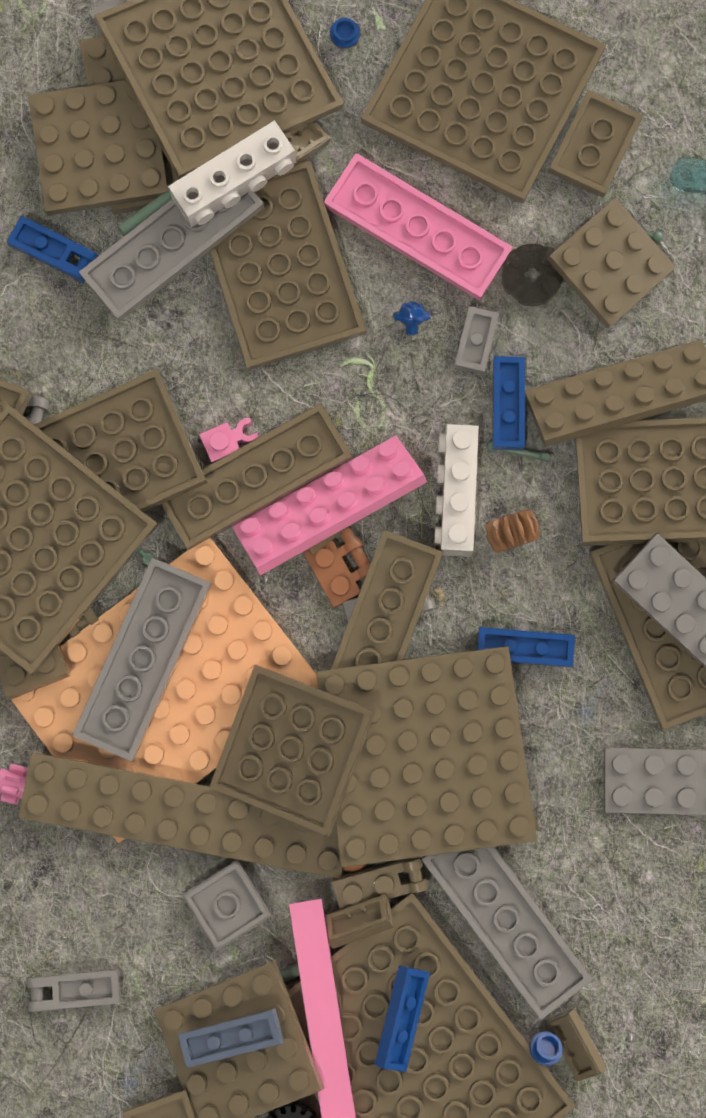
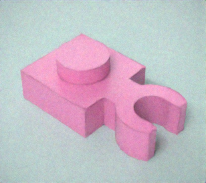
(223, 441)

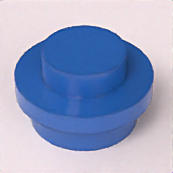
(344, 33)
(546, 1048)

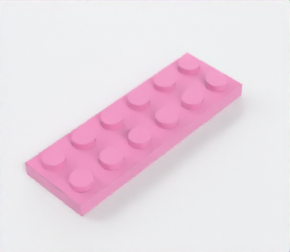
(417, 226)
(329, 504)

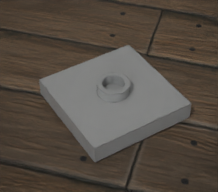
(227, 905)

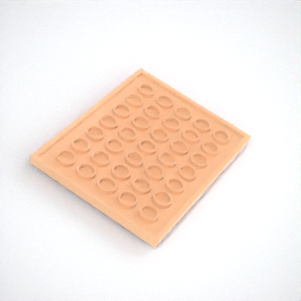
(203, 690)

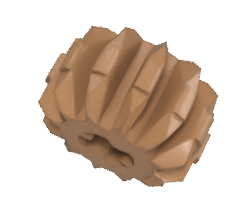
(512, 530)

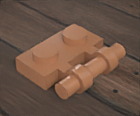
(332, 571)

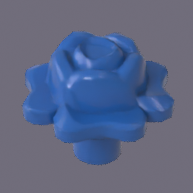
(411, 315)

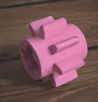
(12, 783)

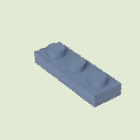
(231, 1038)

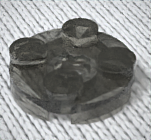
(521, 287)

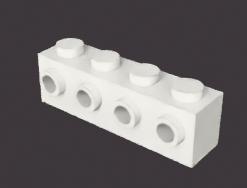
(233, 174)
(458, 490)

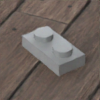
(476, 340)

